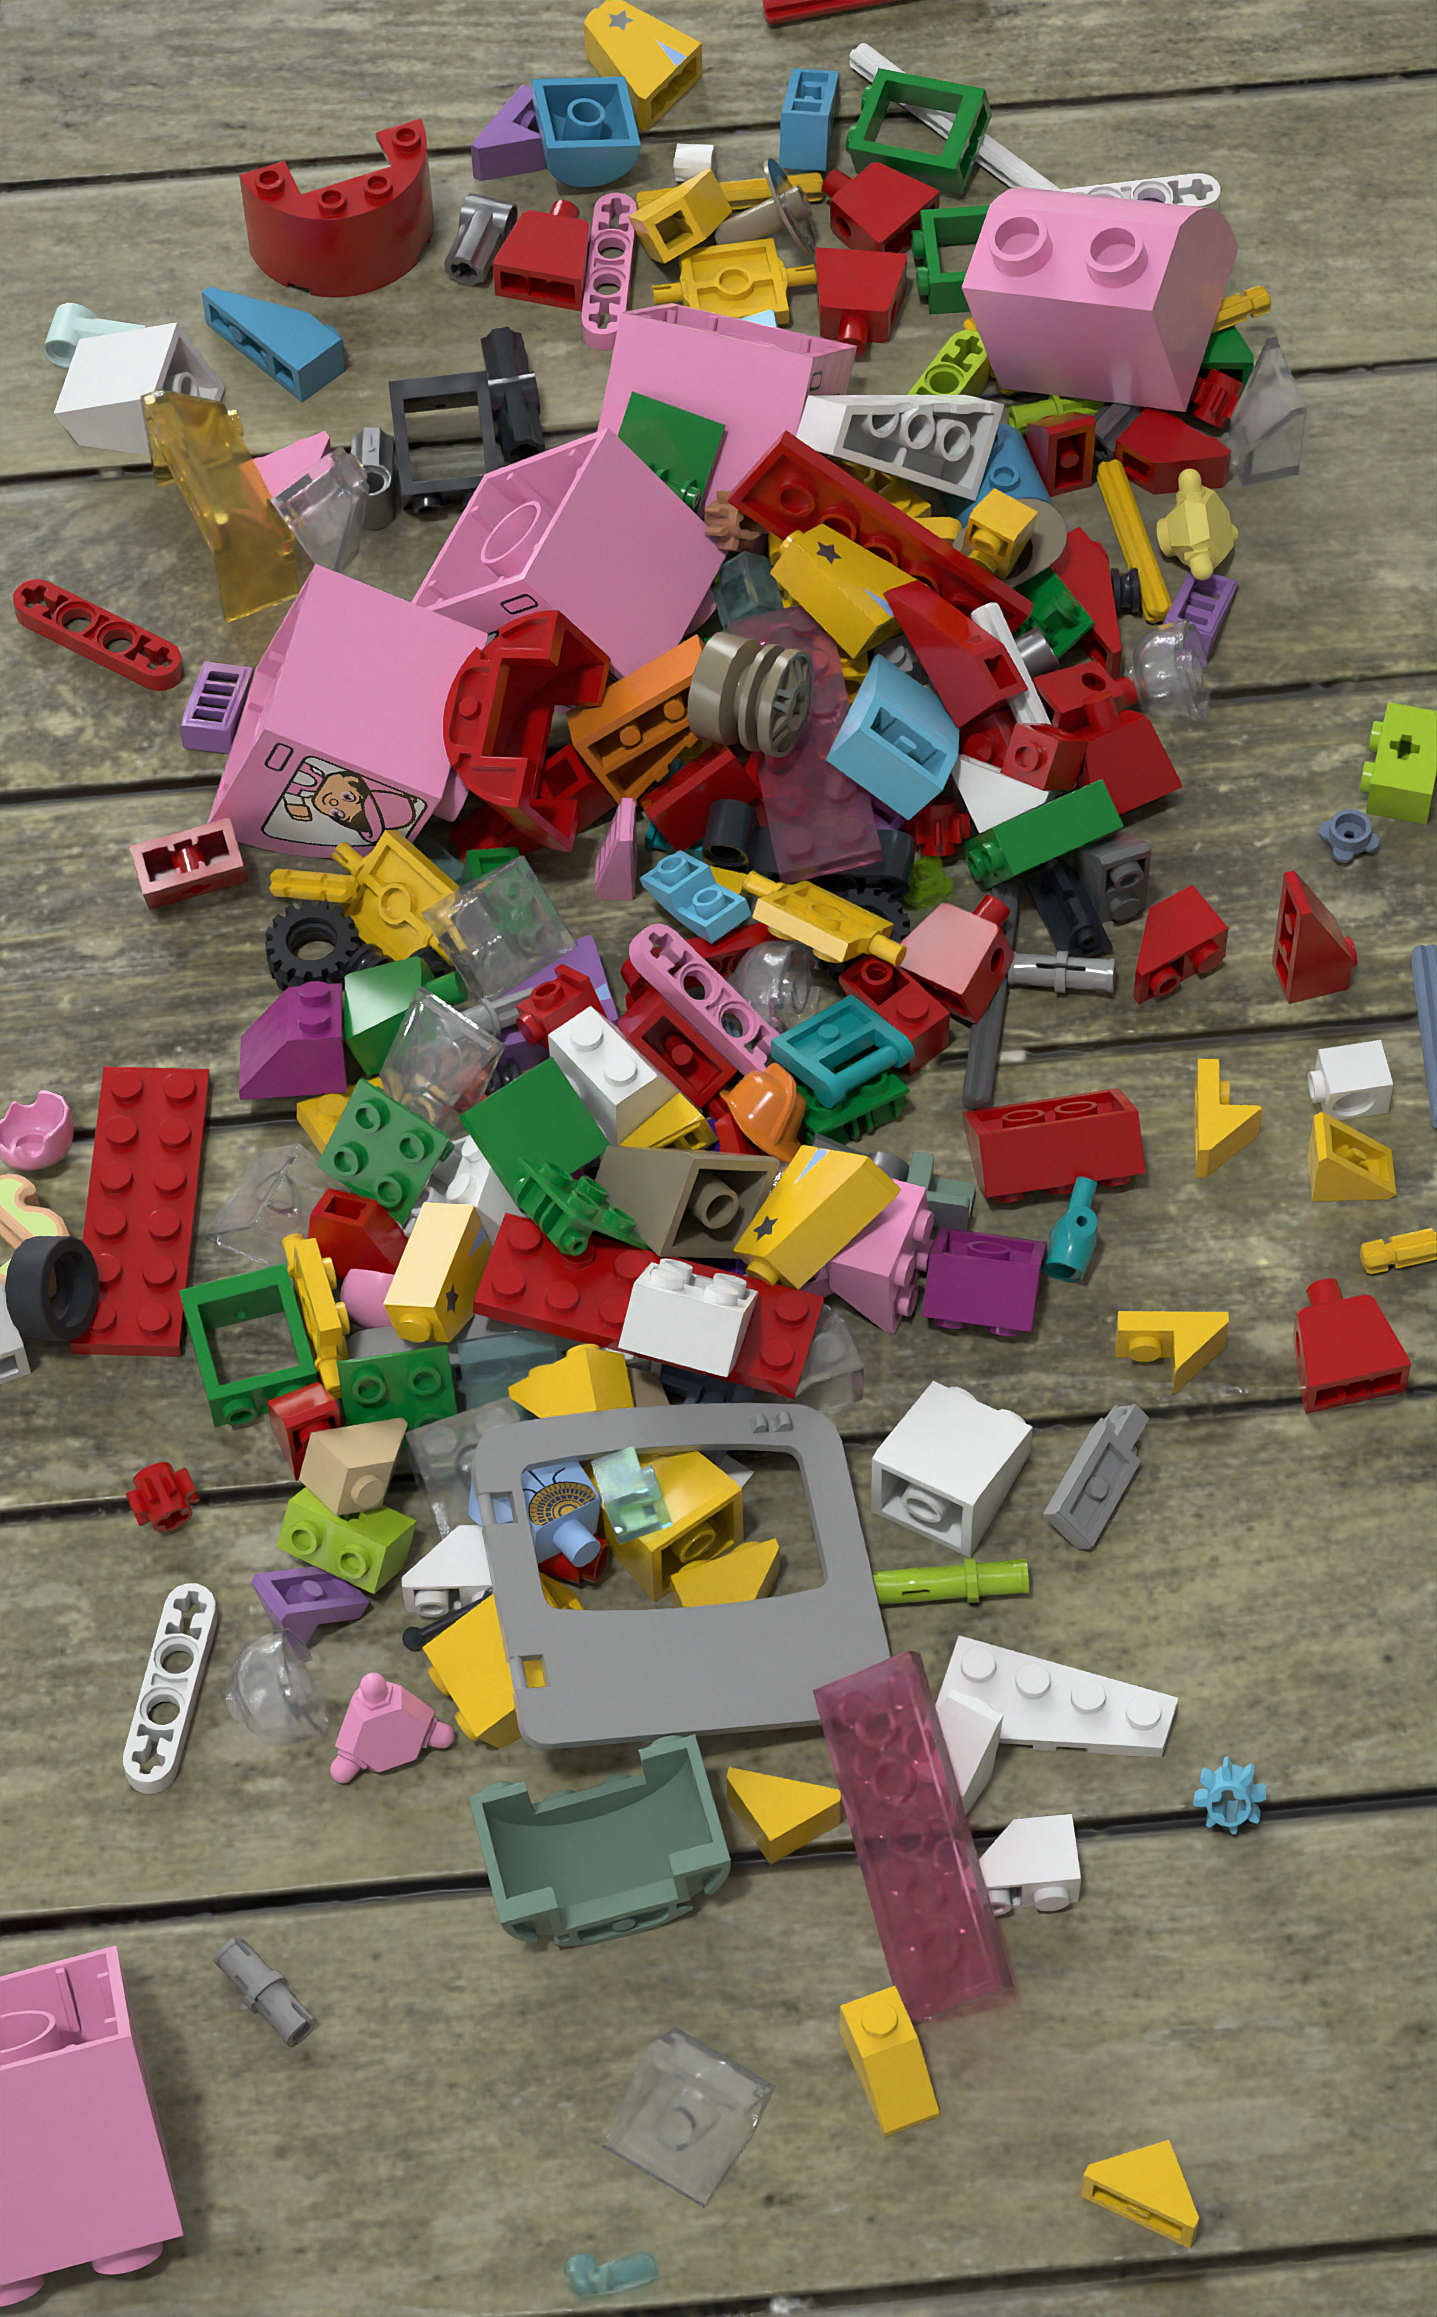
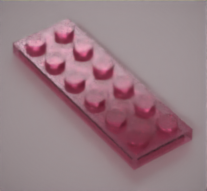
(813, 810)
(913, 1838)

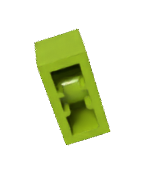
(1405, 764)
(356, 1547)

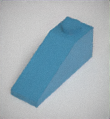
(808, 120)
(278, 339)

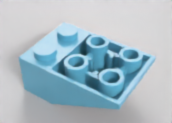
(896, 740)

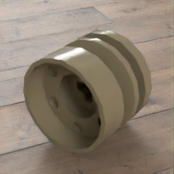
(750, 694)

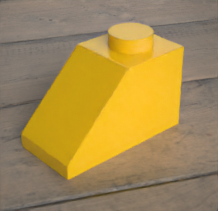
(888, 2060)

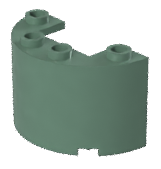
(607, 1855)

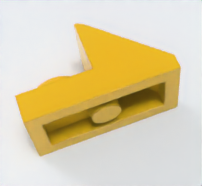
(1219, 1127)
(1185, 1337)

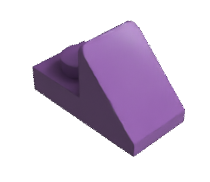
(509, 141)
(307, 1598)

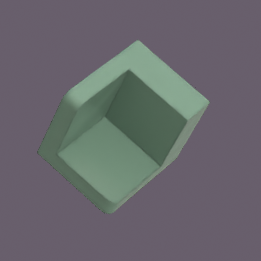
(945, 1197)

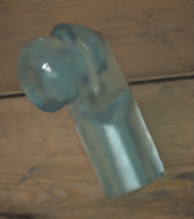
(612, 2277)

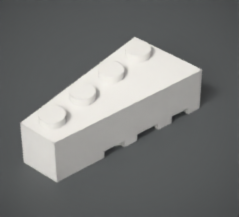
(916, 438)

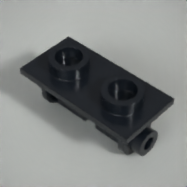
(1067, 910)

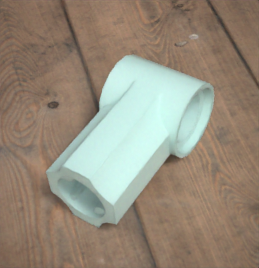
(75, 323)

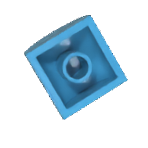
(586, 128)
(1007, 470)

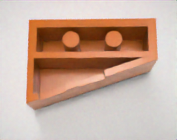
(639, 723)

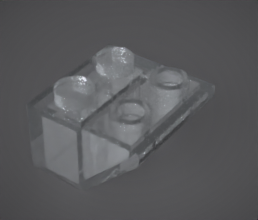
(500, 929)

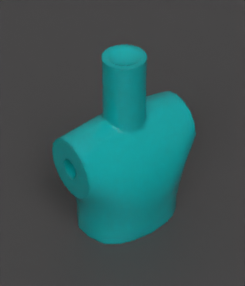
(1073, 1235)

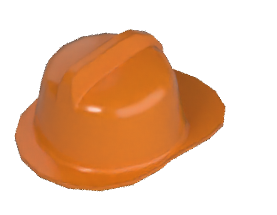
(769, 1110)

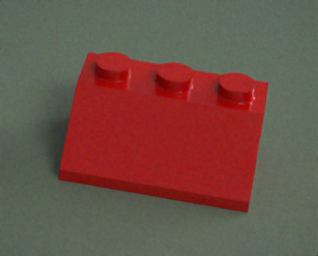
(1054, 1144)

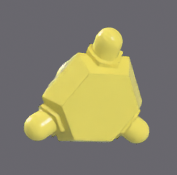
(1197, 527)

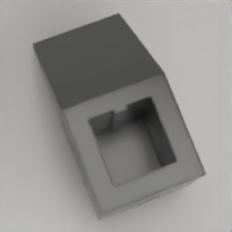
(1115, 875)

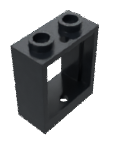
(439, 394)

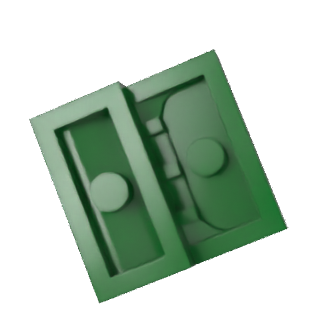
(534, 1120)

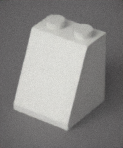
(111, 372)
(612, 1074)
(949, 1467)

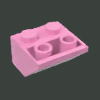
(885, 1260)

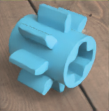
(1221, 1809)

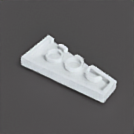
(1059, 1704)

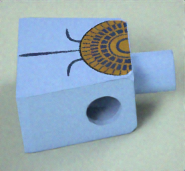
(560, 1512)

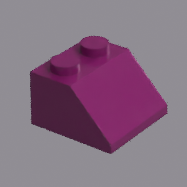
(296, 1045)
(983, 1281)

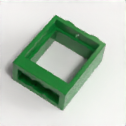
(941, 172)
(944, 228)
(1042, 834)
(237, 1301)

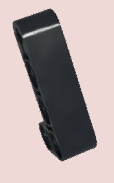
(741, 845)

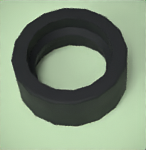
(29, 1283)

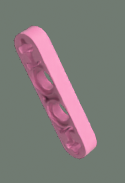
(606, 270)
(718, 999)

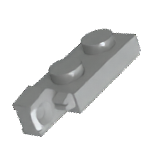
(1097, 1477)

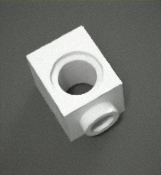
(1351, 1080)

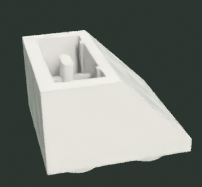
(468, 1181)
(688, 1317)

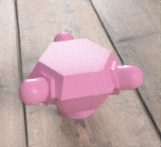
(385, 1729)

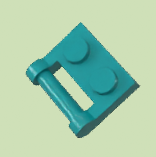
(835, 1037)

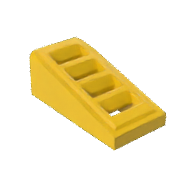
(673, 1126)

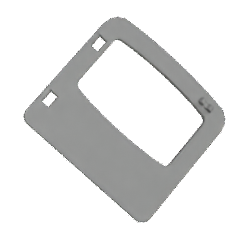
(682, 1667)

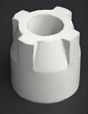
(694, 159)

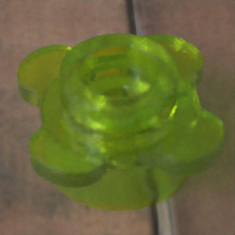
(932, 890)

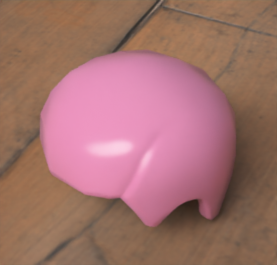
(36, 1133)
(364, 1298)

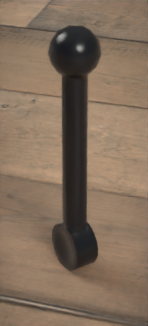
(417, 1637)

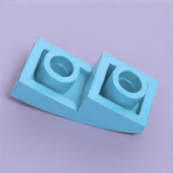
(694, 898)

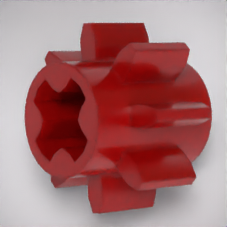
(1215, 397)
(939, 827)
(162, 1496)

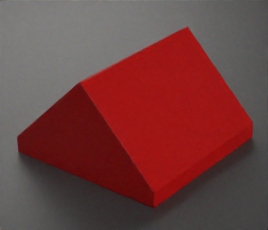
(683, 800)

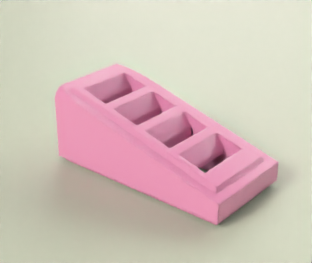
(618, 856)

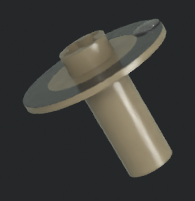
(786, 209)

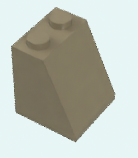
(687, 1197)

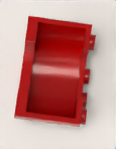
(348, 233)
(504, 712)

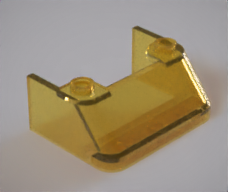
(203, 452)

